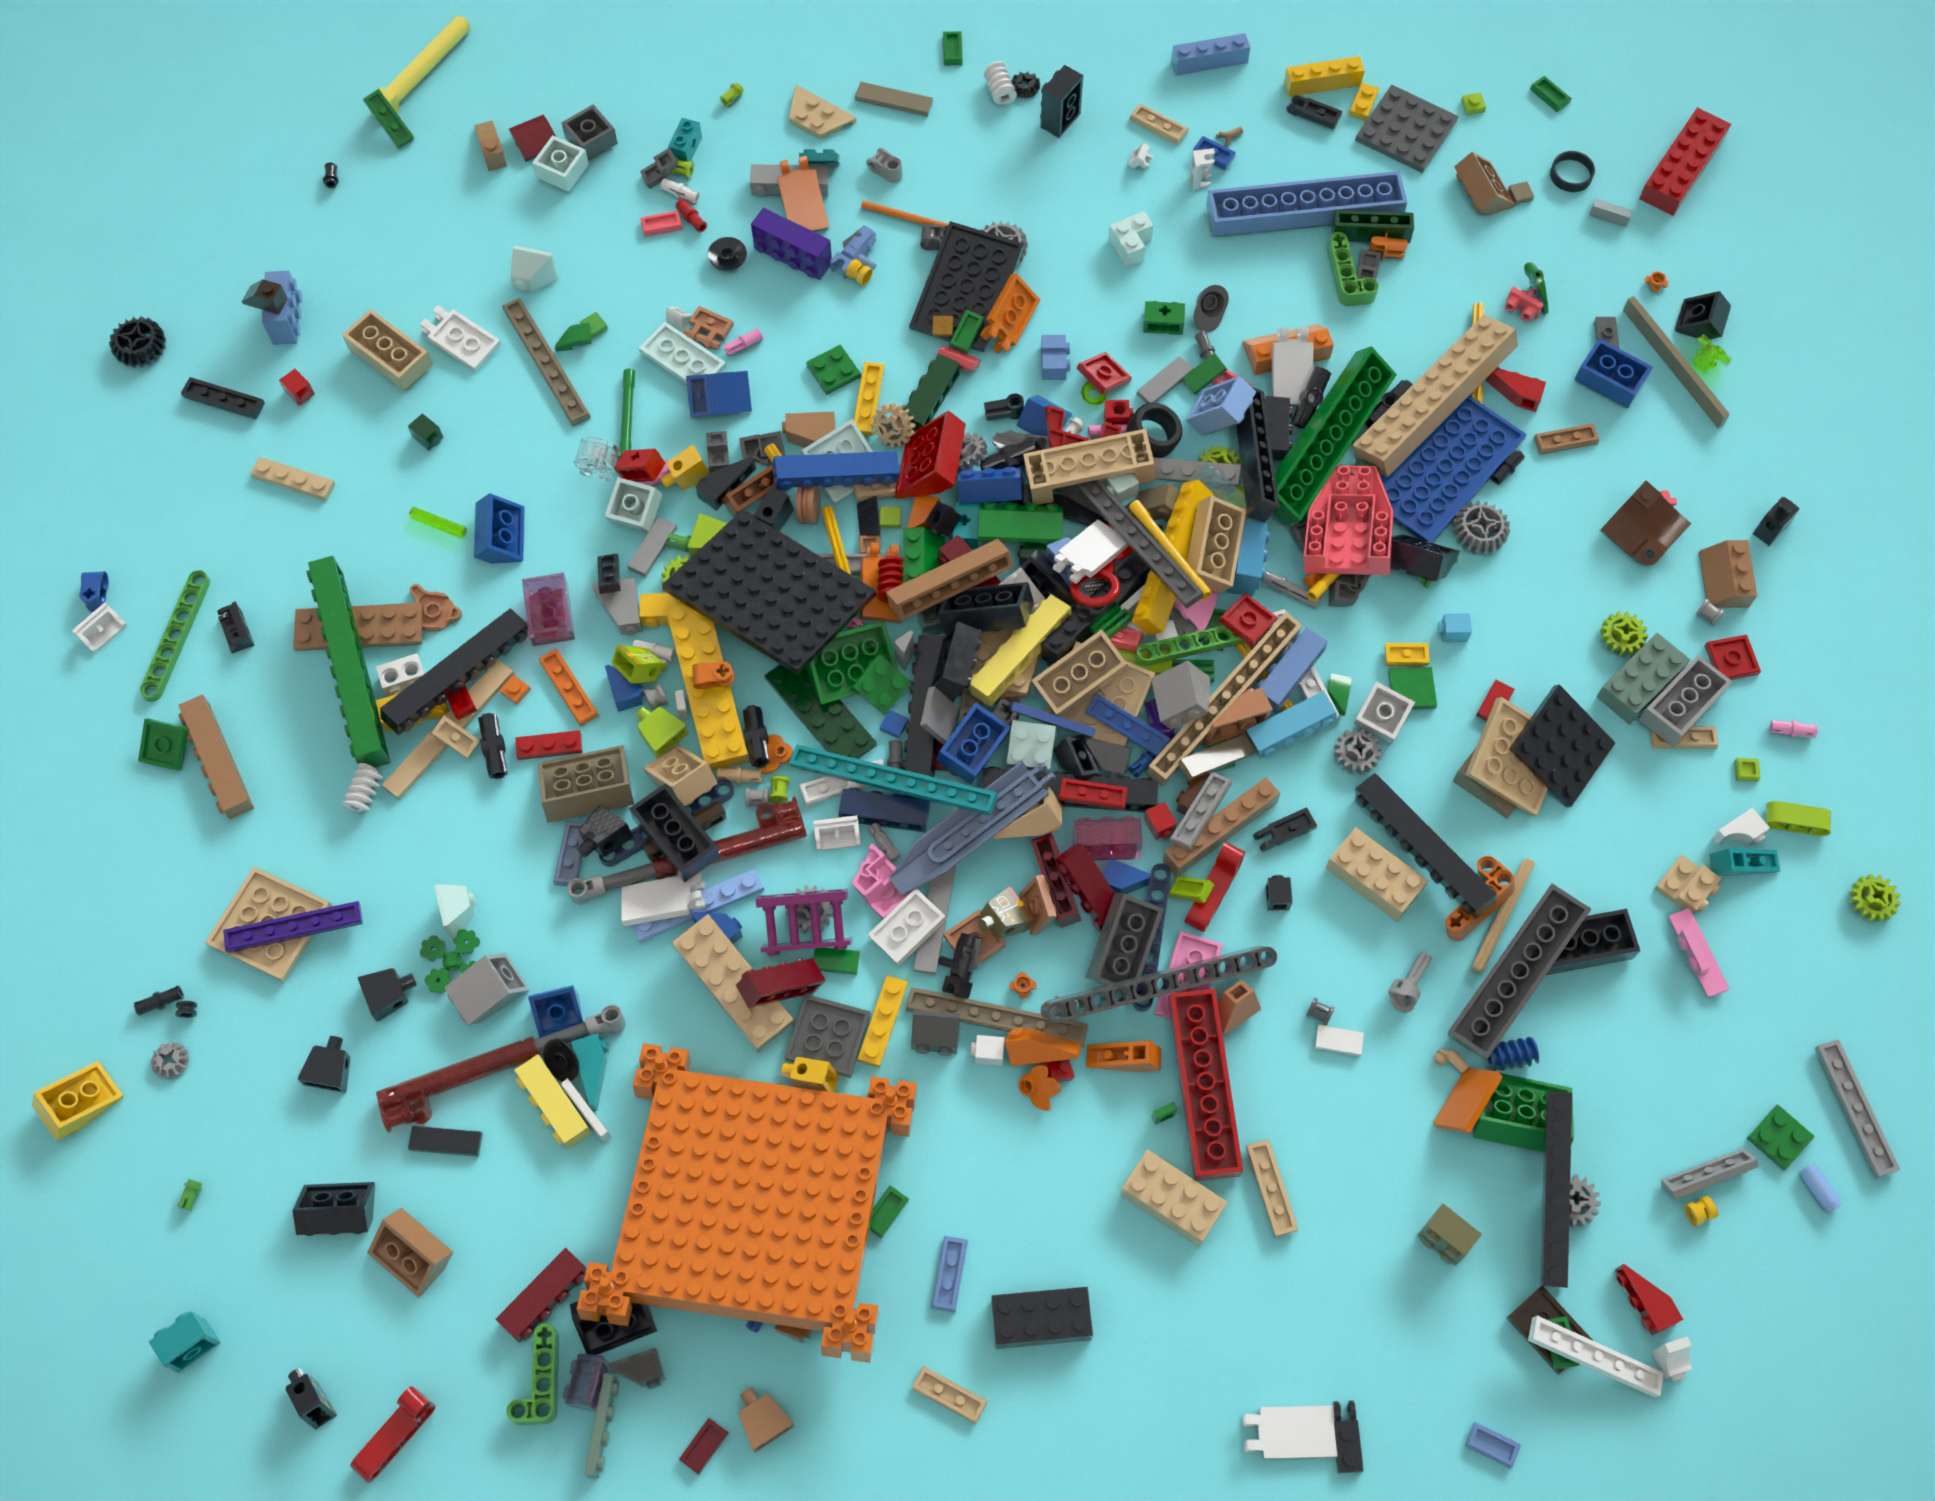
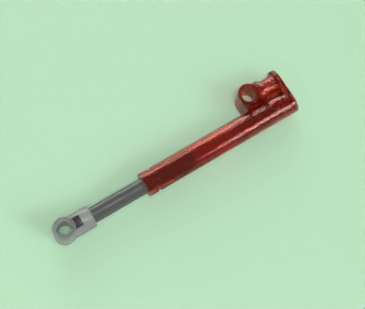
(782, 827)
(401, 1100)

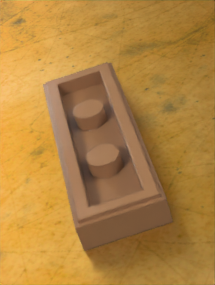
(1566, 439)

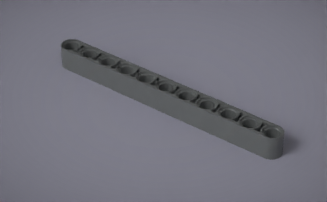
(1149, 983)

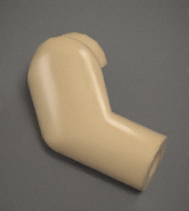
(1450, 1056)

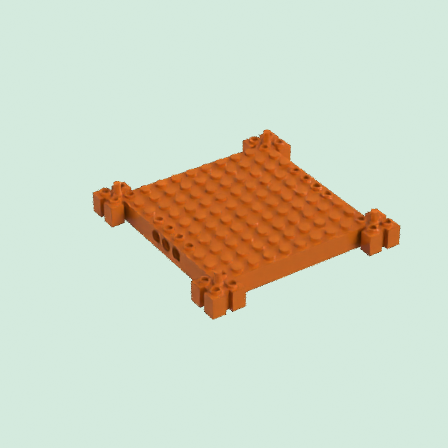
(751, 1202)

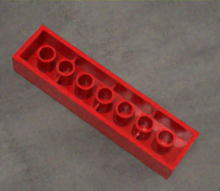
(1205, 1085)

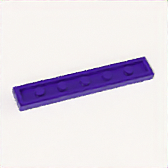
(292, 927)

